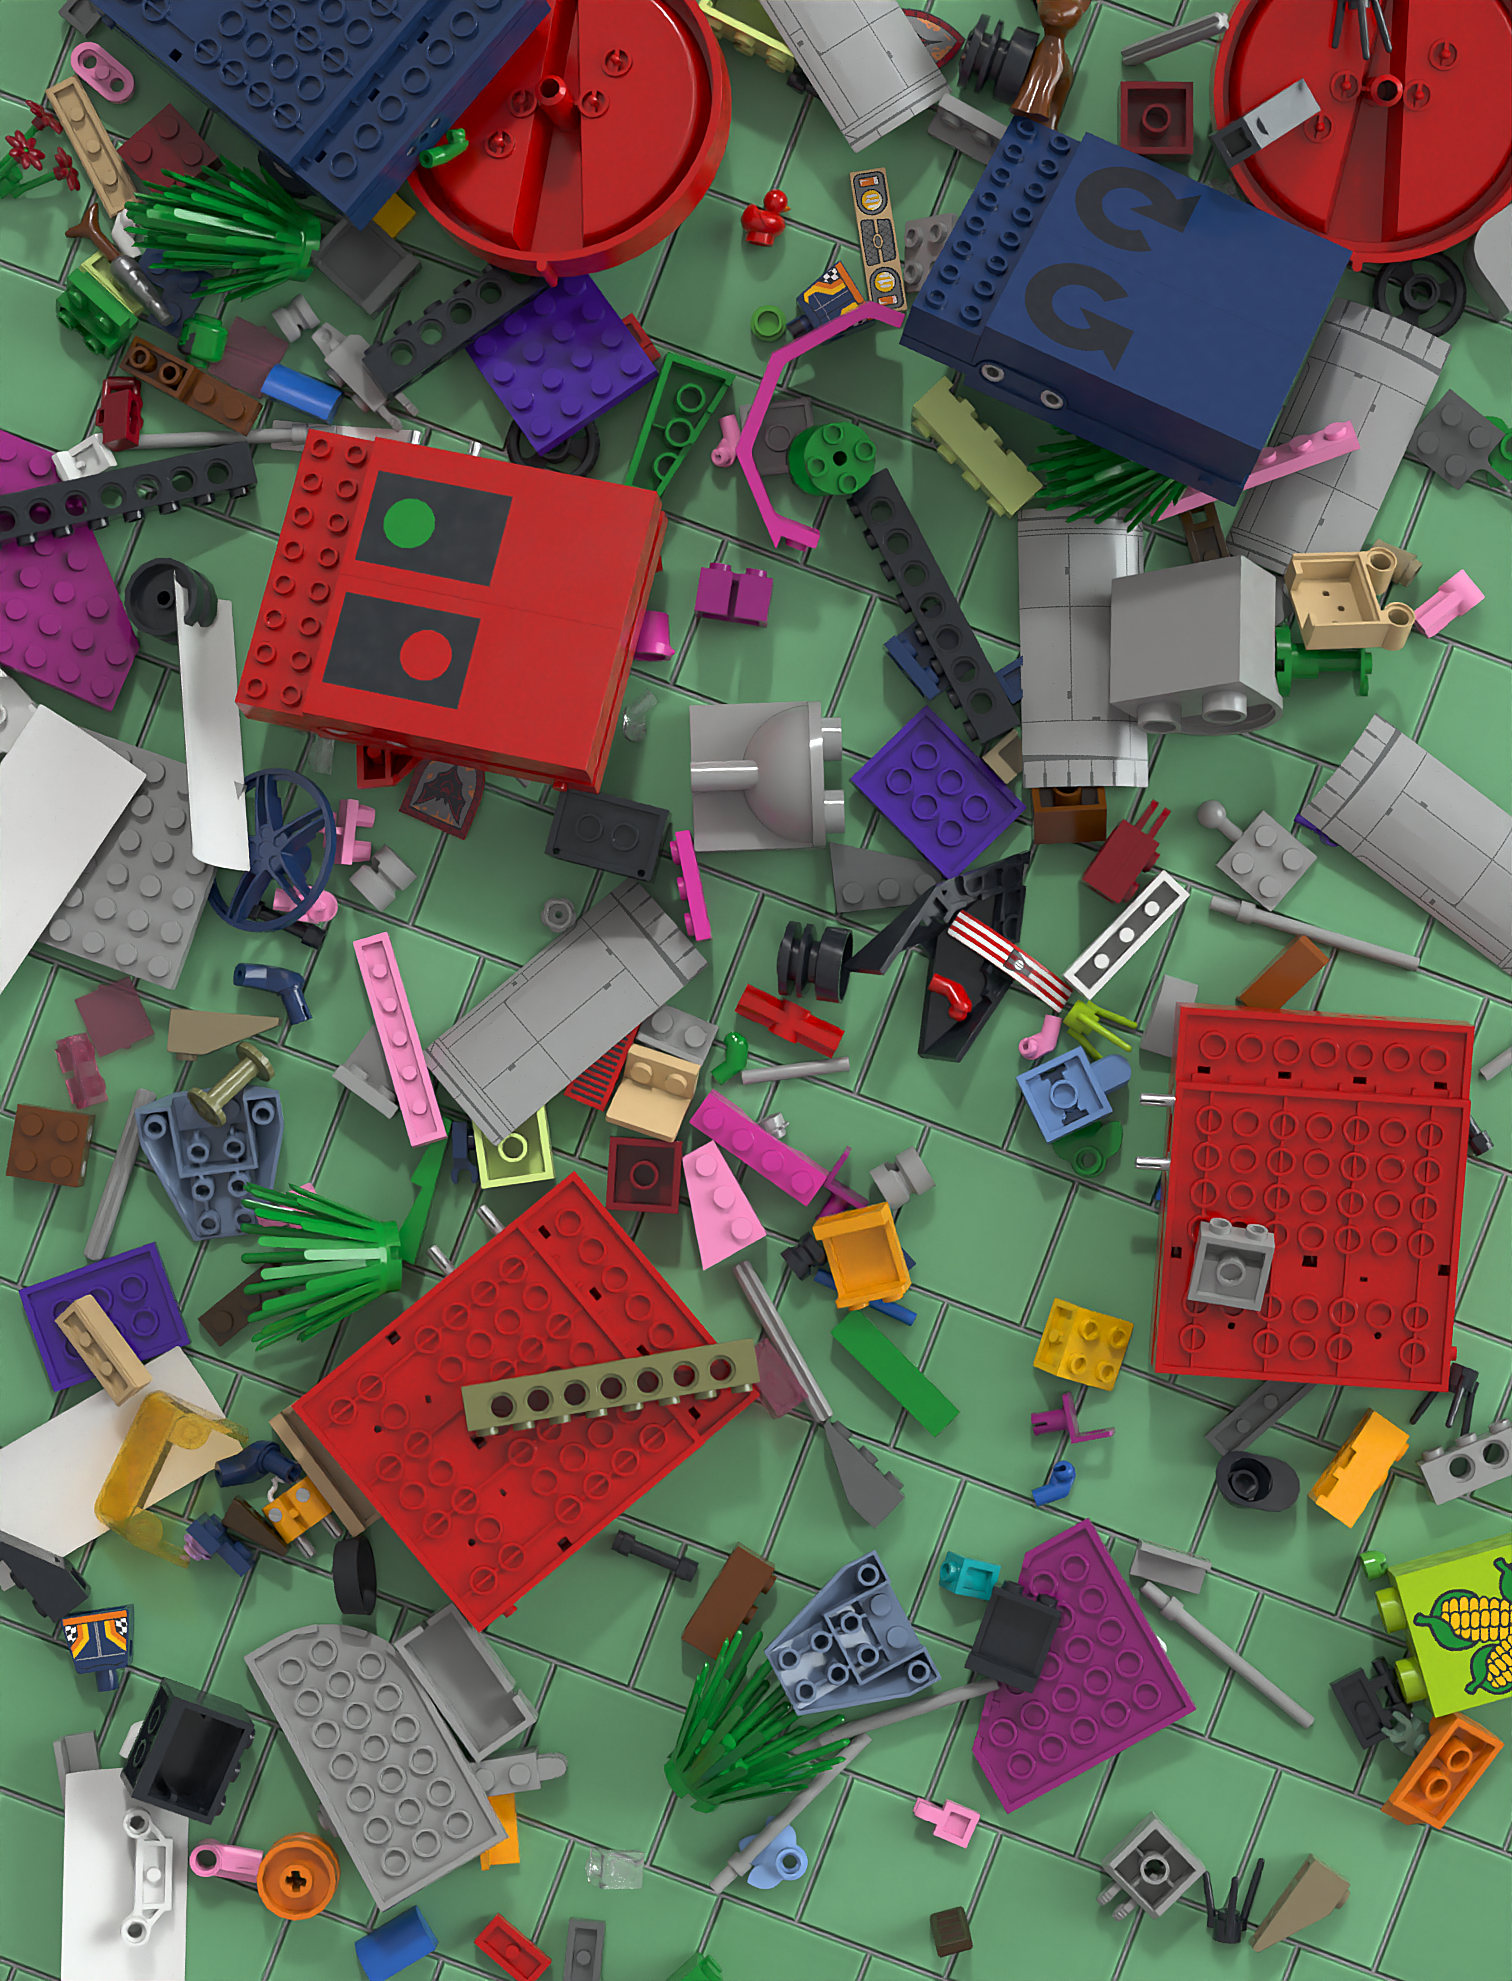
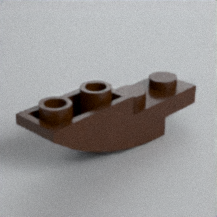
(191, 386)

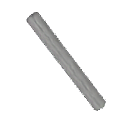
(117, 1181)
(781, 1339)

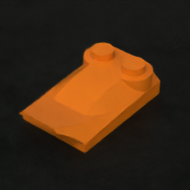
(1443, 1771)

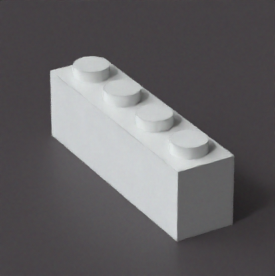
(1125, 935)

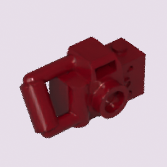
(120, 412)

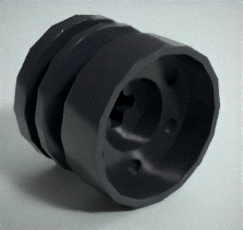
(997, 59)
(809, 961)

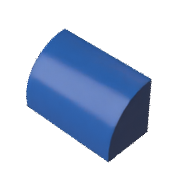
(302, 393)
(395, 1945)

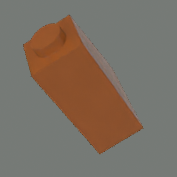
(1284, 975)

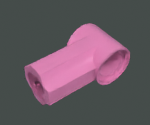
(1451, 600)
(231, 1863)

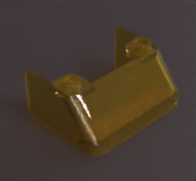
(155, 1428)

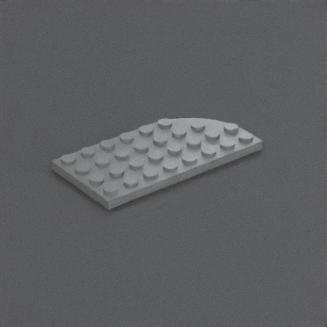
(376, 1757)

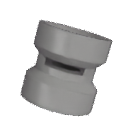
(295, 318)

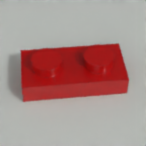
(512, 1950)

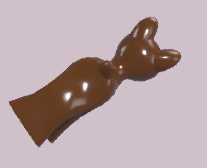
(1049, 70)

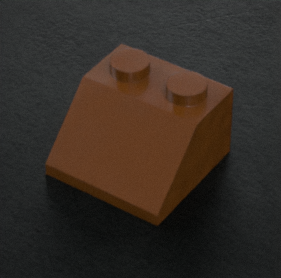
(1068, 814)

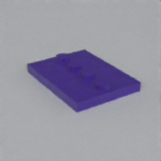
(937, 794)
(131, 1292)

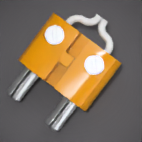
(298, 1511)

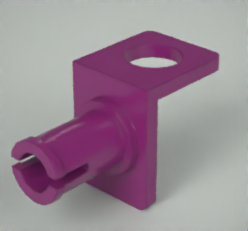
(841, 1195)
(1066, 1420)

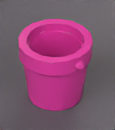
(654, 638)

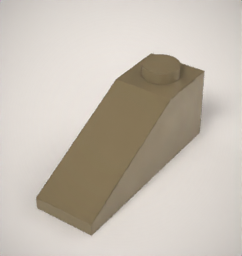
(207, 1031)
(1306, 1899)

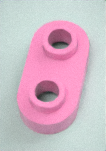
(104, 73)

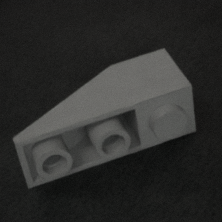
(864, 1484)

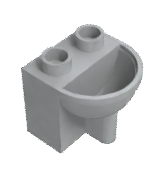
(1196, 648)
(763, 777)

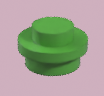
(768, 323)

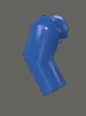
(1059, 1484)

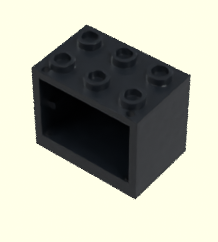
(608, 834)
(187, 1751)

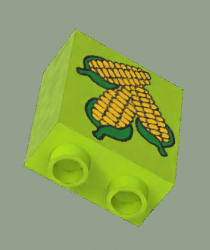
(1454, 1624)

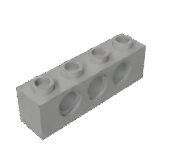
(1435, 1463)

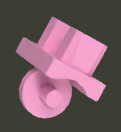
(349, 816)
(322, 910)

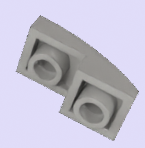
(1160, 1026)

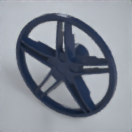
(279, 852)

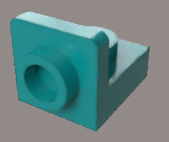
(968, 1576)

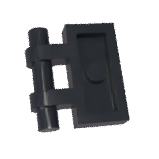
(1362, 1706)

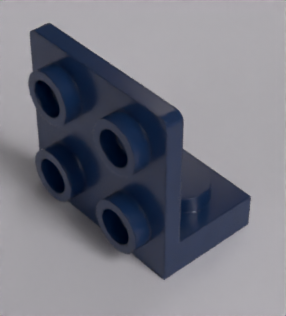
(914, 659)

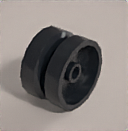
(152, 598)

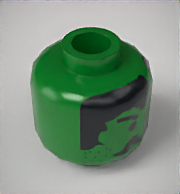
(202, 340)

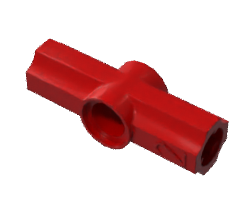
(789, 1021)

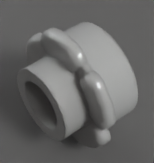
(558, 924)
(774, 1124)

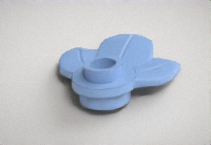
(769, 1866)

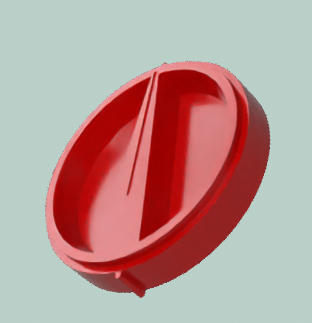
(587, 140)
(1404, 143)

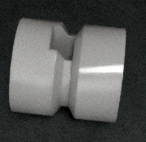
(383, 877)
(902, 1178)

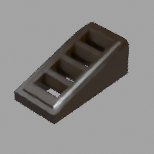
(248, 1522)
(951, 1931)

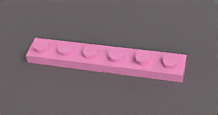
(1280, 461)
(400, 1040)

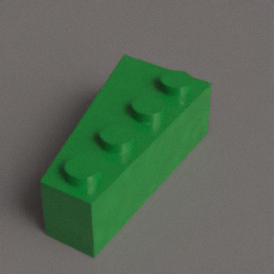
(675, 416)

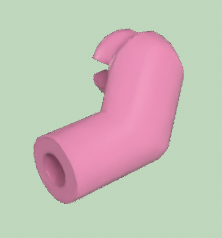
(725, 453)
(1043, 1042)

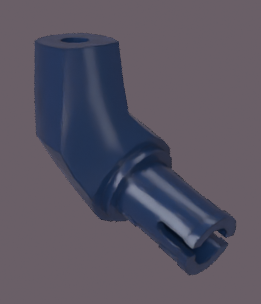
(279, 981)
(254, 1463)

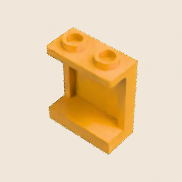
(864, 1256)

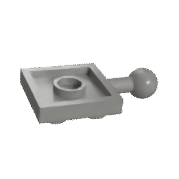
(1263, 856)

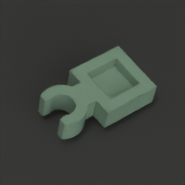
(1408, 1735)

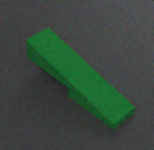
(426, 1176)
(895, 1372)

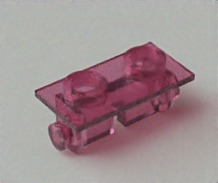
(79, 1055)

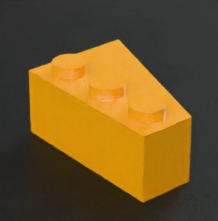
(1359, 1467)

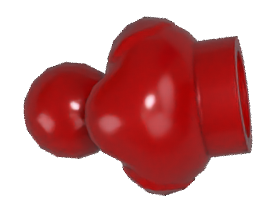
(764, 225)

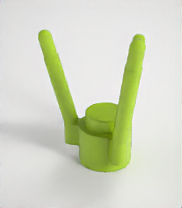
(1083, 1019)

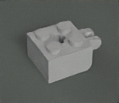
(1150, 1889)

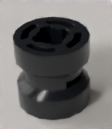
(806, 1255)

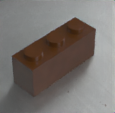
(729, 1600)

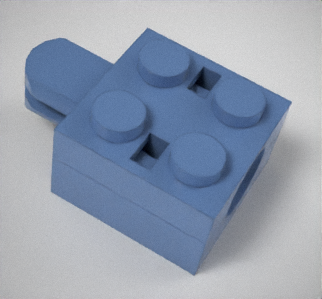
(1072, 1091)

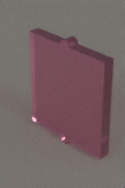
(249, 357)
(114, 1016)

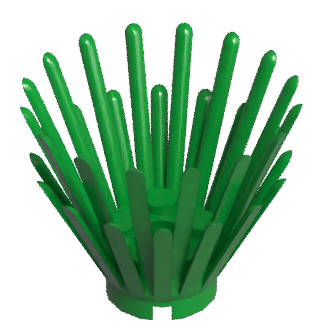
(356, 1252)
(716, 1762)

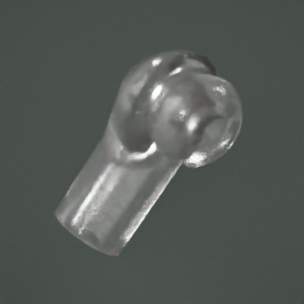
(634, 716)

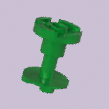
(830, 459)
(1296, 662)

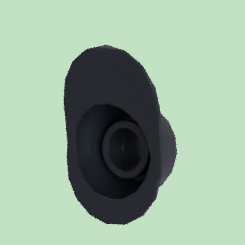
(1257, 1482)

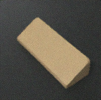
(103, 1349)

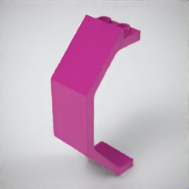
(796, 534)

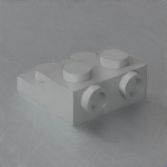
(1231, 1264)

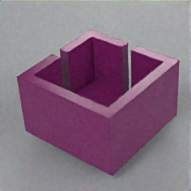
(734, 596)

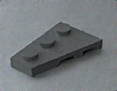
(877, 879)

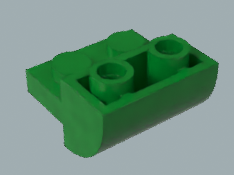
(94, 314)

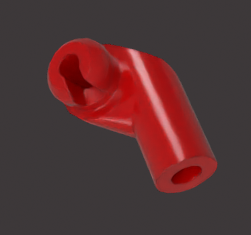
(955, 993)

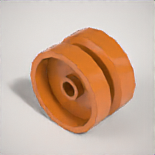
(296, 1897)

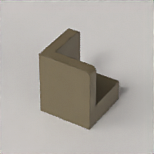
(1005, 757)

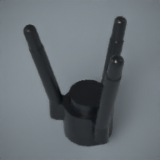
(1361, 6)
(1462, 1384)
(1229, 1922)

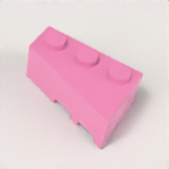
(719, 1205)

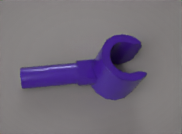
(1322, 836)

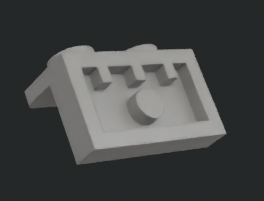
(966, 129)
(677, 1034)

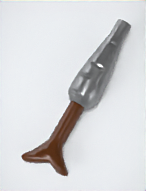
(123, 267)

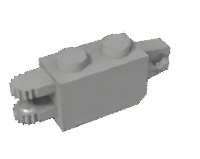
(344, 359)
(517, 1770)

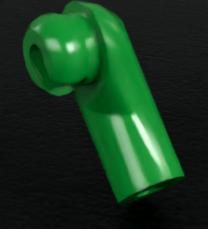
(442, 154)
(735, 1058)

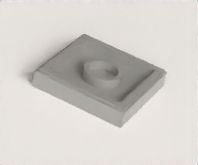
(779, 426)

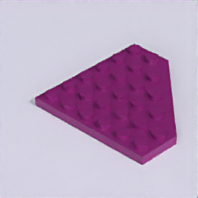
(58, 596)
(1098, 1687)

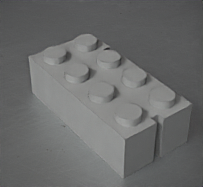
(466, 1680)

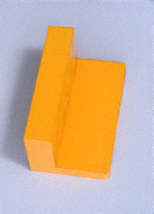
(508, 1850)

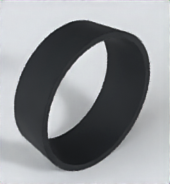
(354, 1576)

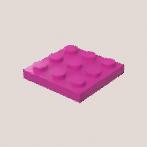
(691, 886)

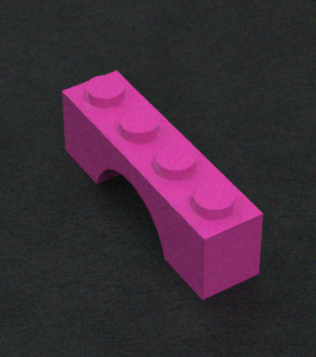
(760, 1150)

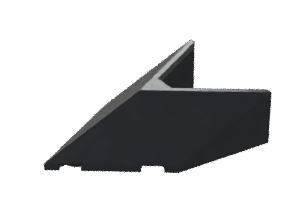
(990, 895)

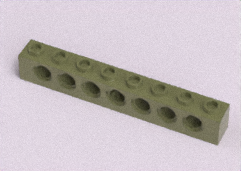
(738, 1353)

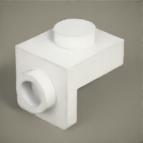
(84, 459)

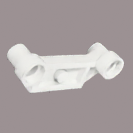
(152, 1876)

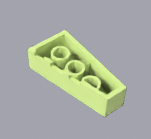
(974, 449)

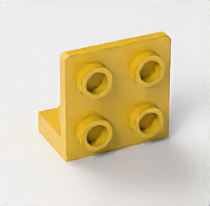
(1083, 1345)

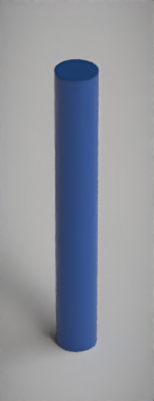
(891, 1309)

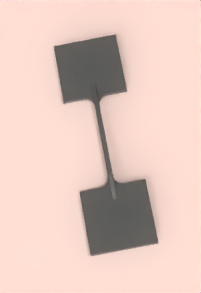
(1456, 441)

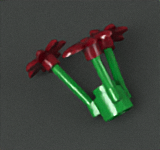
(25, 154)

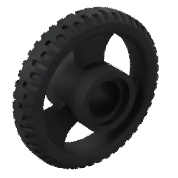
(1451, 291)
(584, 449)

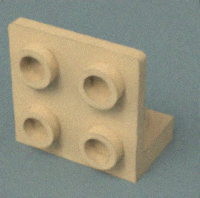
(654, 1093)

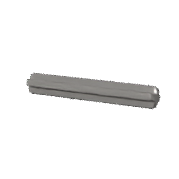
(1175, 38)

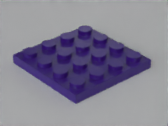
(561, 361)

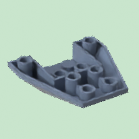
(209, 1165)
(850, 1644)

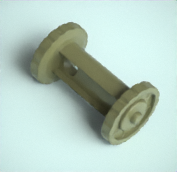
(252, 1064)

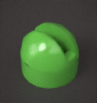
(1373, 1564)

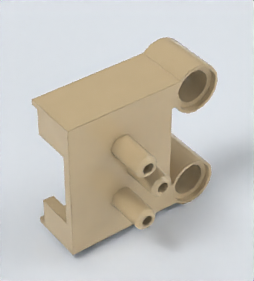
(1338, 600)

